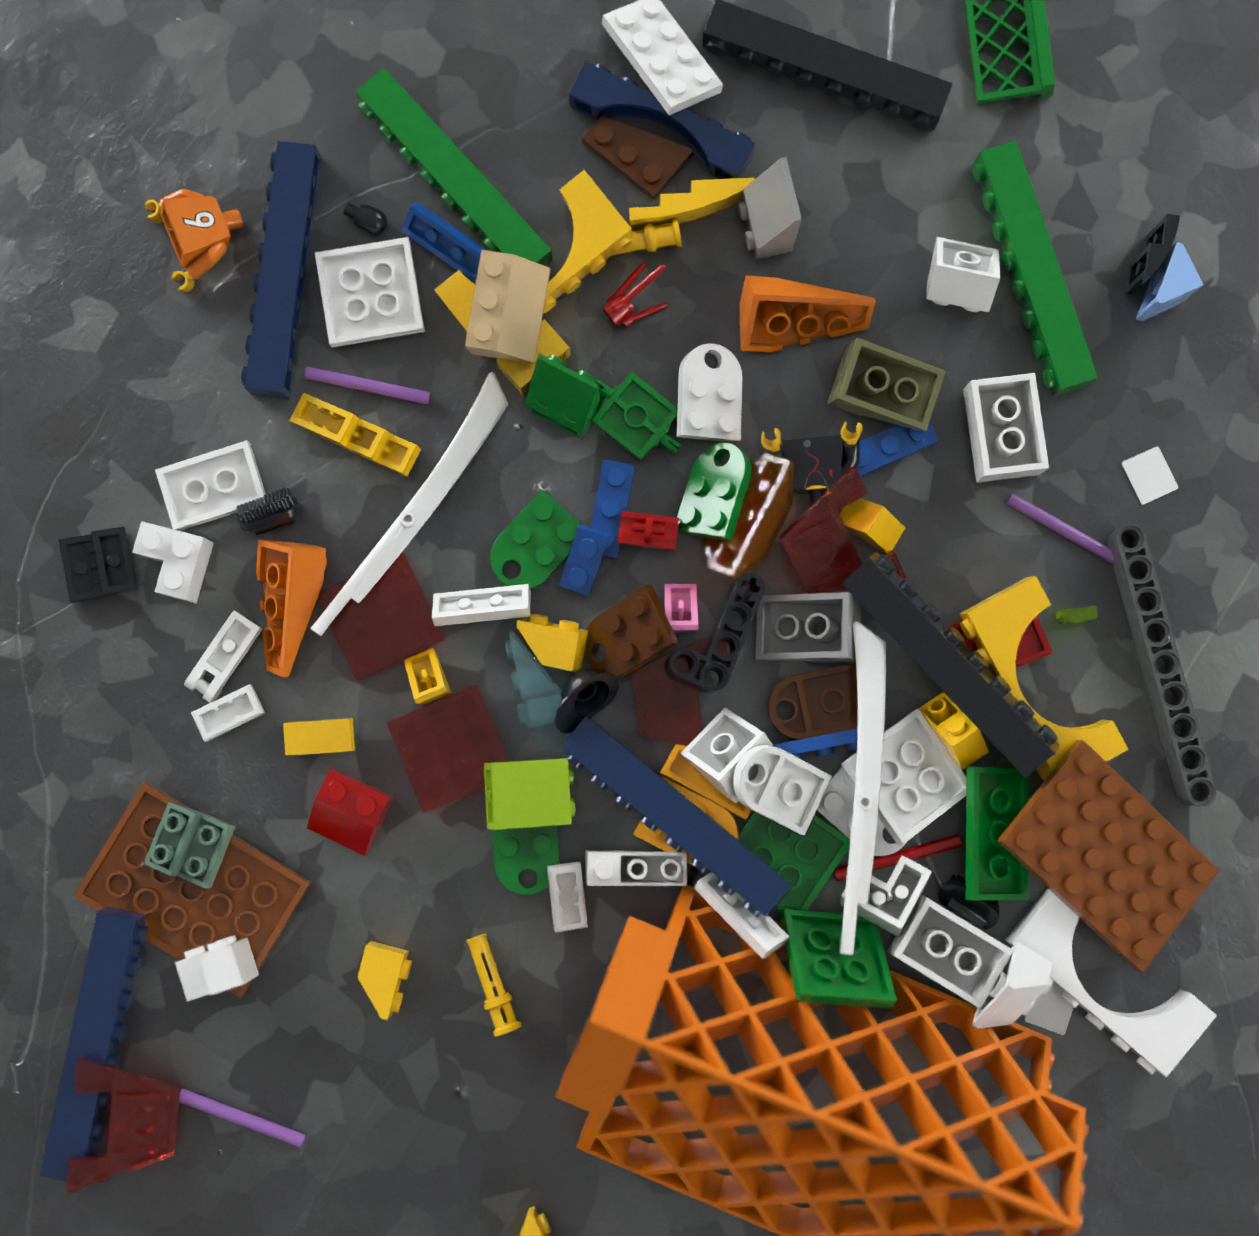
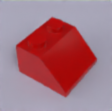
(349, 811)

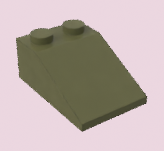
(886, 386)

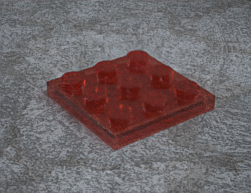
(386, 624)
(447, 747)

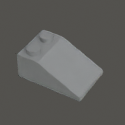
(771, 212)
(807, 627)

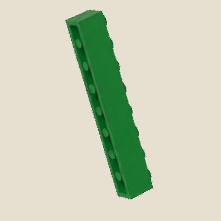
(448, 170)
(1033, 268)

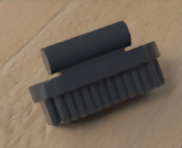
(268, 512)
(978, 913)

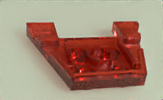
(820, 542)
(666, 707)
(139, 1122)

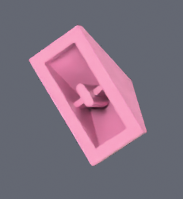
(681, 607)

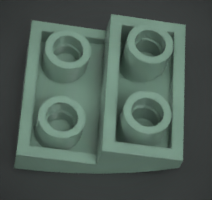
(189, 845)

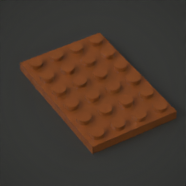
(1108, 855)
(248, 898)

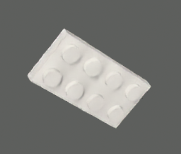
(662, 54)

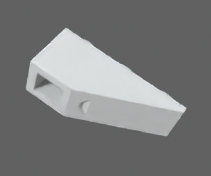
(635, 868)

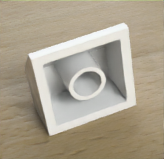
(963, 275)
(720, 748)
(1016, 988)

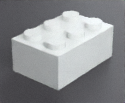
(1005, 427)
(950, 951)

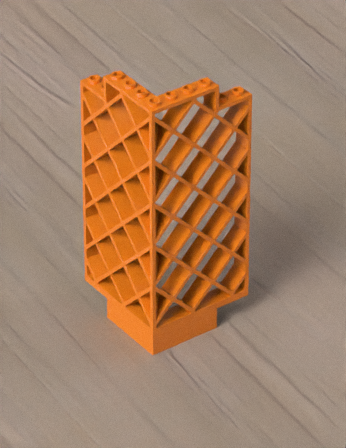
(772, 1097)

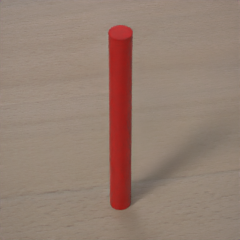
(911, 853)

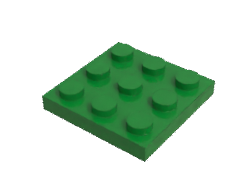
(800, 859)
(824, 973)

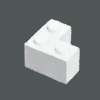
(183, 559)
(893, 902)
(220, 968)

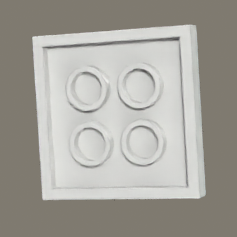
(369, 292)
(916, 777)

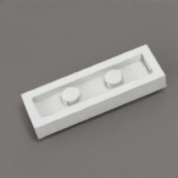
(481, 605)
(759, 933)

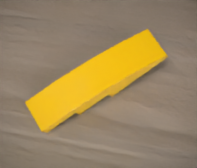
(704, 199)
(355, 434)

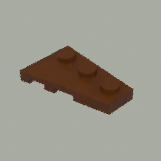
(636, 154)

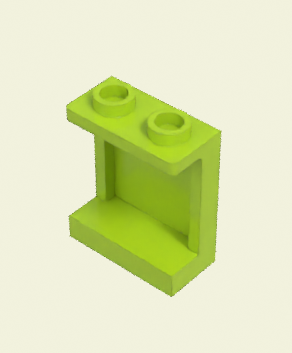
(528, 794)

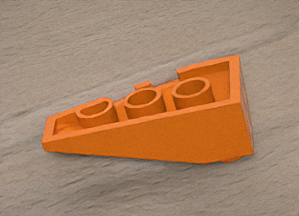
(790, 312)
(291, 584)

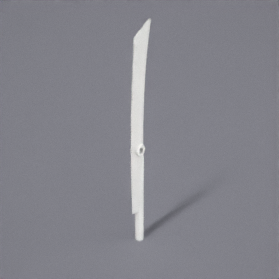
(470, 437)
(871, 687)

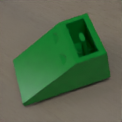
(563, 395)

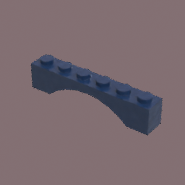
(602, 93)

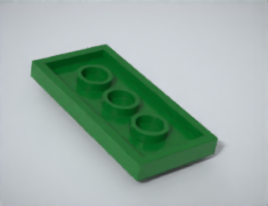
(992, 804)

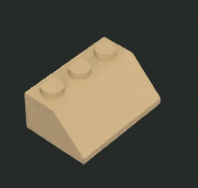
(507, 307)

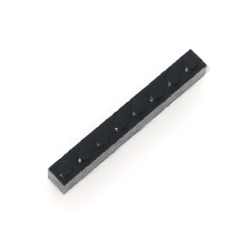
(825, 65)
(951, 664)

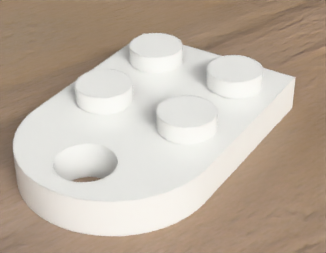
(710, 397)
(783, 789)
(838, 809)

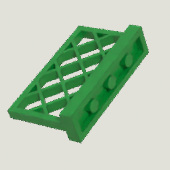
(1036, 40)

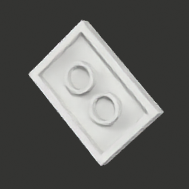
(210, 485)

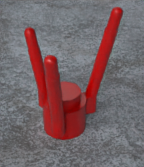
(618, 306)

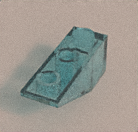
(538, 690)

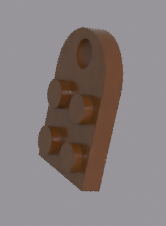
(631, 633)
(821, 702)

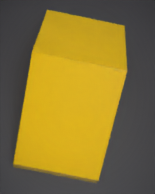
(872, 524)
(426, 677)

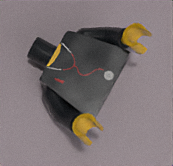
(817, 459)

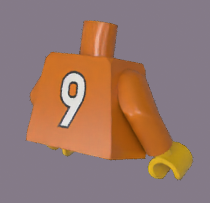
(196, 231)

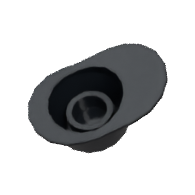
(584, 695)

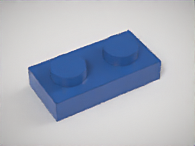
(584, 560)

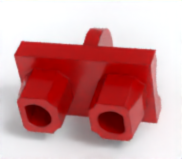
(648, 530)

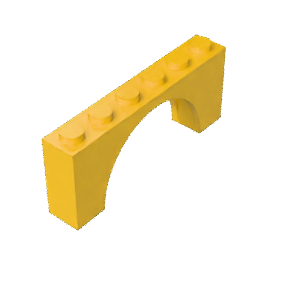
(596, 236)
(997, 630)

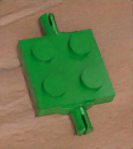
(636, 416)

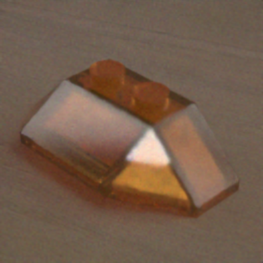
(759, 521)

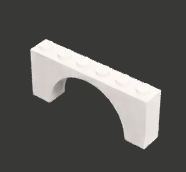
(1155, 1035)

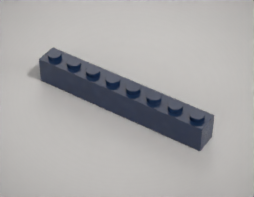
(282, 270)
(677, 817)
(95, 1036)

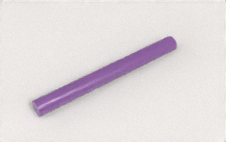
(367, 385)
(1060, 527)
(242, 1118)

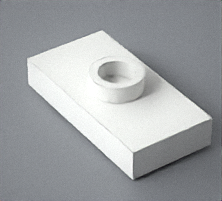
(228, 713)
(567, 897)

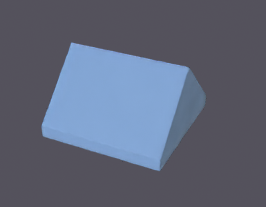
(1170, 284)

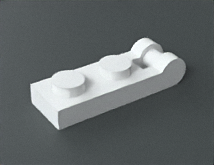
(223, 655)

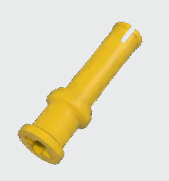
(655, 237)
(479, 945)

